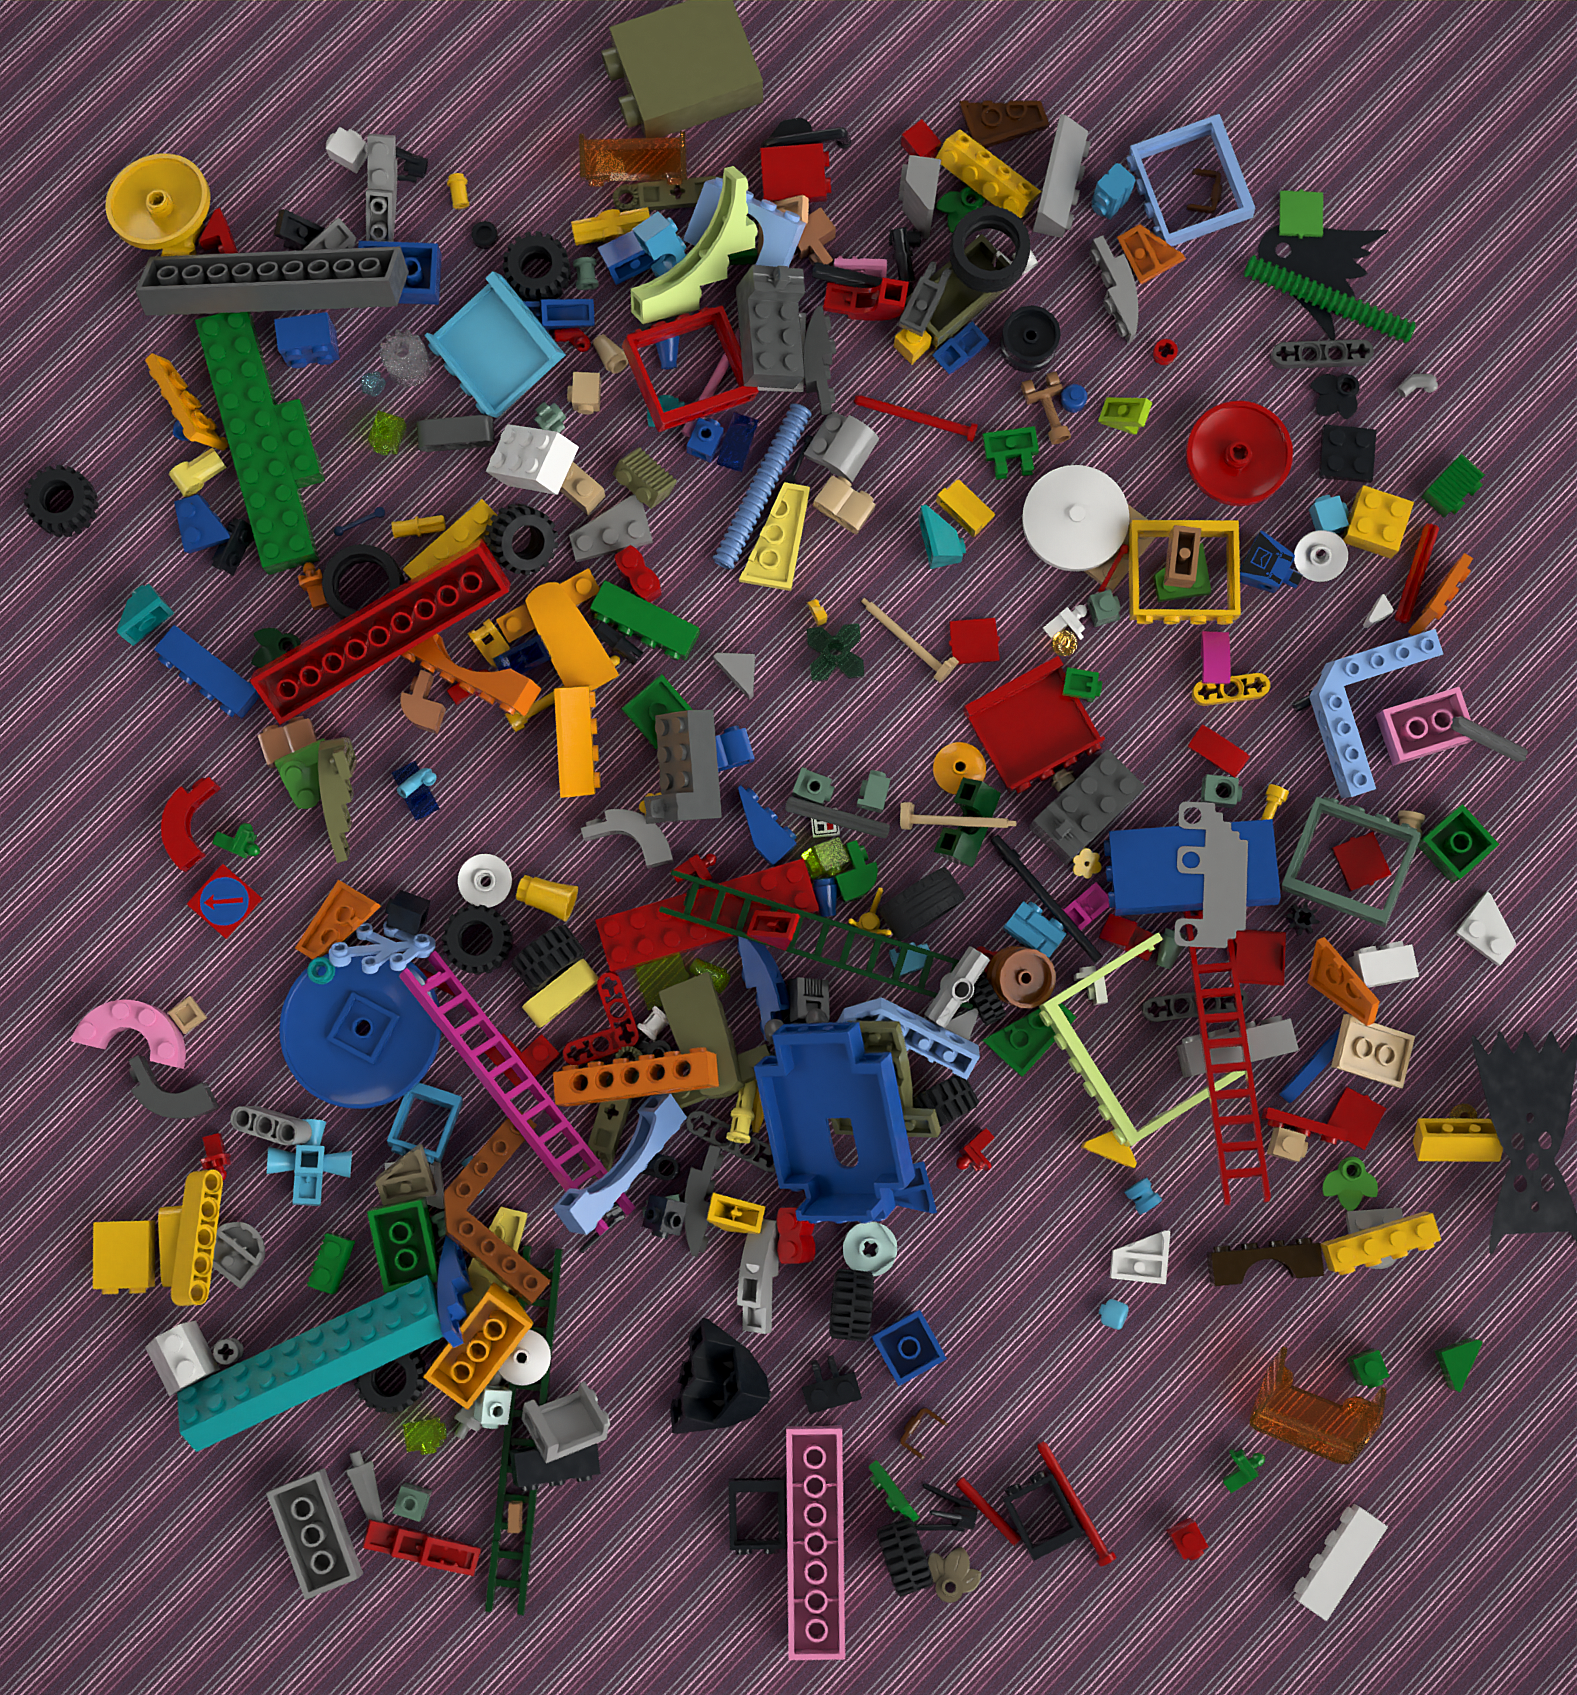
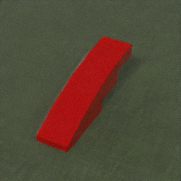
(421, 1547)

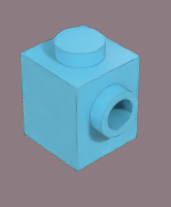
(1329, 514)

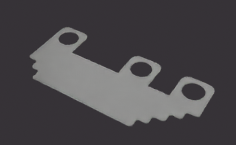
(1225, 878)

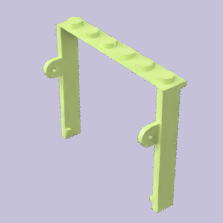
(1094, 1082)

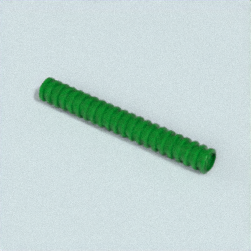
(1329, 299)

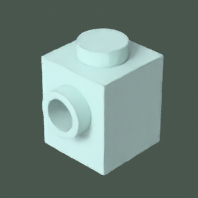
(493, 1406)

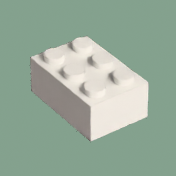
(532, 459)

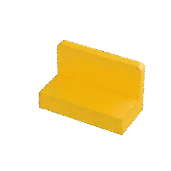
(965, 507)

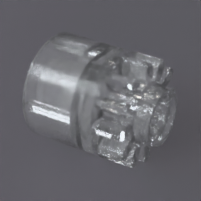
(405, 358)

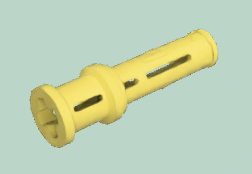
(743, 1114)

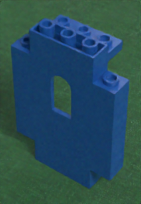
(826, 1075)

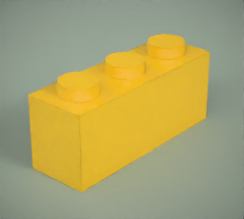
(1456, 1140)

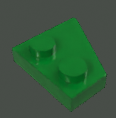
(896, 1498)

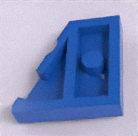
(199, 525)
(917, 1193)

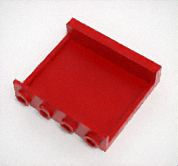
(1032, 726)

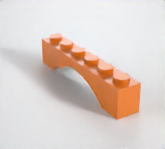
(506, 687)

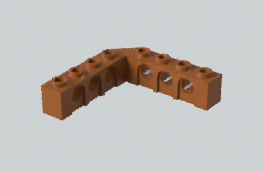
(472, 1234)

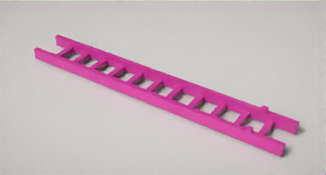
(512, 1060)

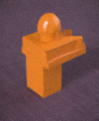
(313, 585)

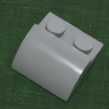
(842, 445)

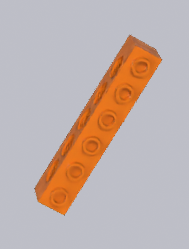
(702, 1076)

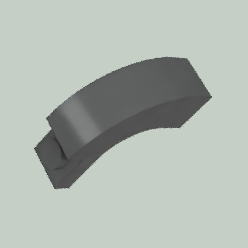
(185, 1105)

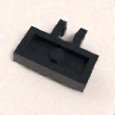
(832, 1391)

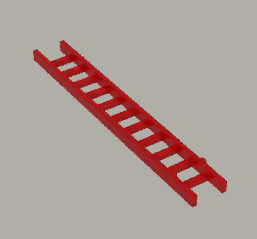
(1210, 1068)

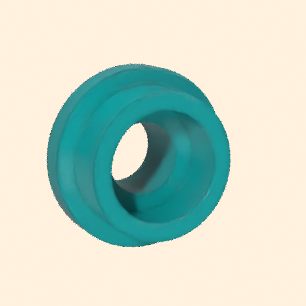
(313, 968)

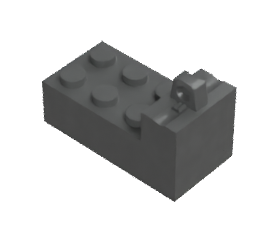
(771, 326)
(686, 769)
(1086, 807)

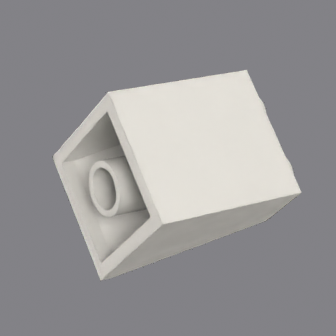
(182, 1357)

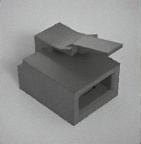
(805, 996)

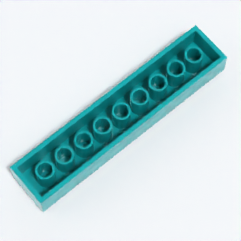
(309, 1364)

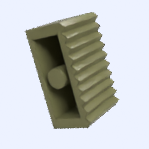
(644, 477)

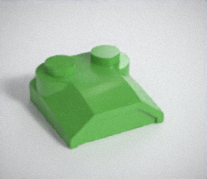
(301, 775)

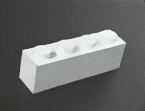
(1340, 1561)

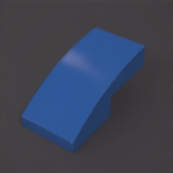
(961, 348)

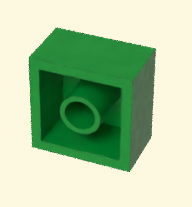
(1457, 843)

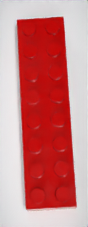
(649, 935)

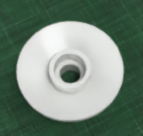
(1321, 567)
(478, 868)
(537, 1360)

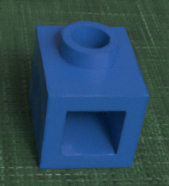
(705, 439)

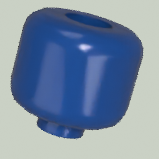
(1073, 398)

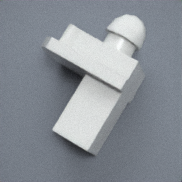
(1065, 619)

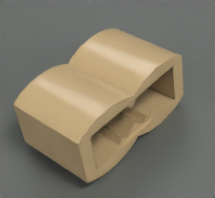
(844, 504)

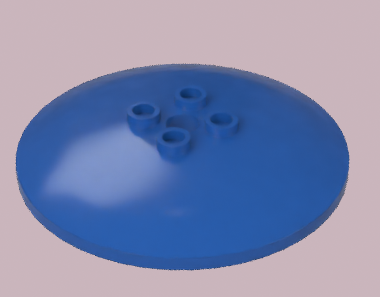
(330, 1055)

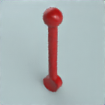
(1124, 549)

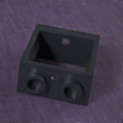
(764, 1484)
(1054, 1540)

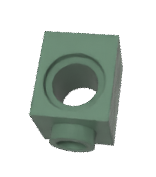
(1209, 794)
(412, 1501)

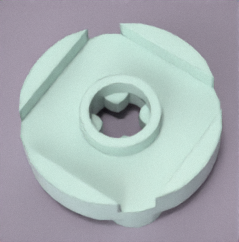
(885, 1252)

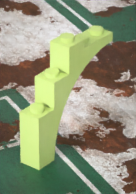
(706, 263)

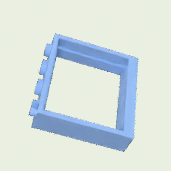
(1209, 126)

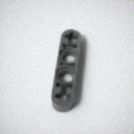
(1321, 351)
(1192, 1010)
(730, 1146)

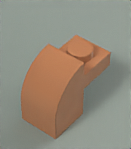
(814, 236)
(420, 711)

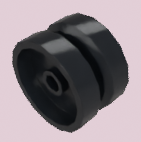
(1027, 324)

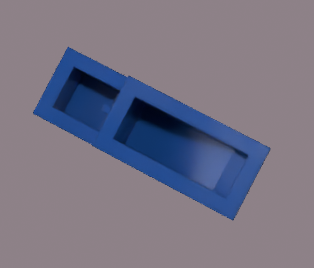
(563, 313)

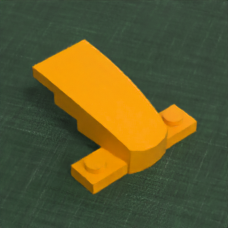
(567, 635)

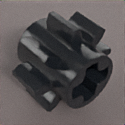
(1307, 923)

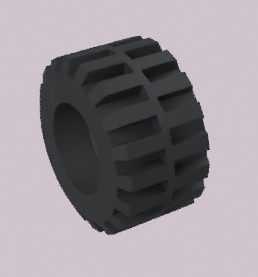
(537, 248)
(50, 483)
(540, 544)
(457, 927)
(548, 957)
(949, 1099)
(851, 1305)
(399, 1401)
(904, 1557)

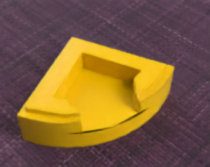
(817, 611)

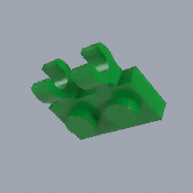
(1011, 444)

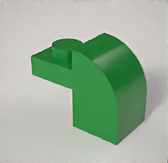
(859, 881)

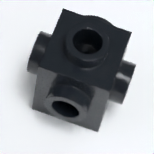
(664, 1216)

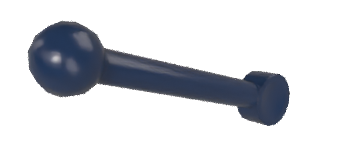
(379, 513)

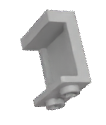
(566, 1423)

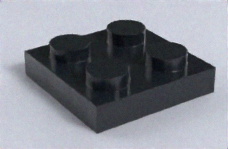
(1347, 453)

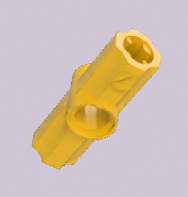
(608, 225)

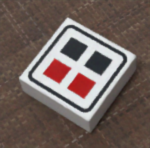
(824, 829)

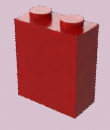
(795, 172)

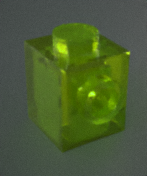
(387, 433)
(826, 858)
(424, 1435)

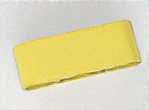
(561, 993)

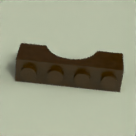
(1230, 1266)

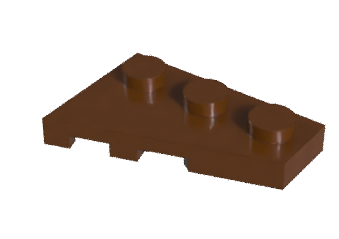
(1001, 122)

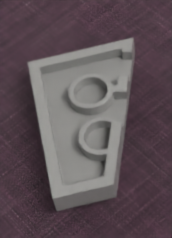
(612, 531)

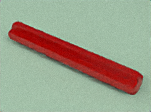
(1416, 573)

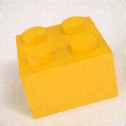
(1377, 521)

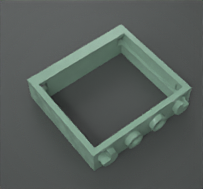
(1335, 901)

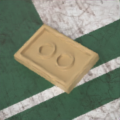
(1373, 1051)

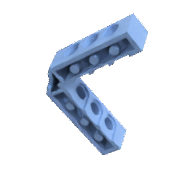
(1334, 711)
(920, 1035)

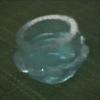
(373, 383)

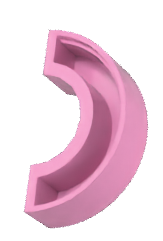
(119, 1015)

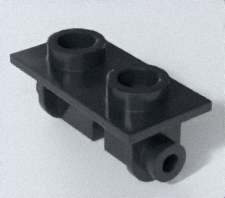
(230, 556)

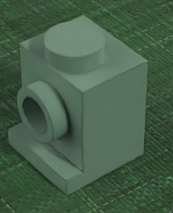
(1103, 608)
(803, 791)
(874, 792)

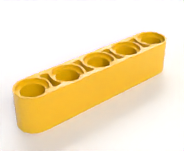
(196, 1238)

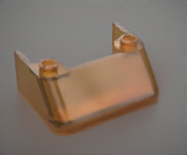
(633, 160)
(1312, 1421)

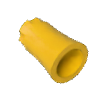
(548, 896)

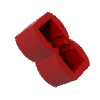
(633, 570)
(796, 1239)

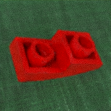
(1218, 751)

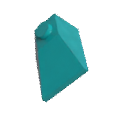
(940, 539)
(142, 614)

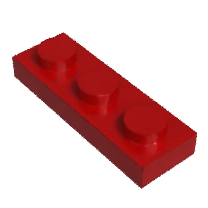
(1328, 1133)

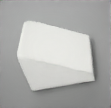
(1380, 611)

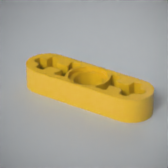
(1237, 680)

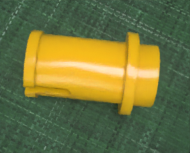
(458, 190)

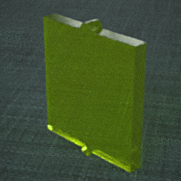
(659, 976)

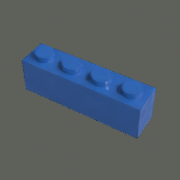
(207, 671)

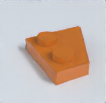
(1148, 253)

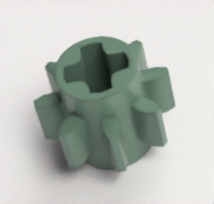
(550, 417)

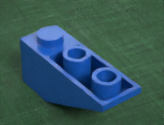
(767, 835)

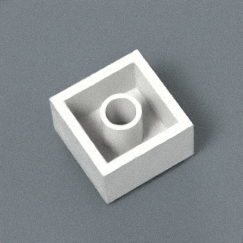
(1386, 966)

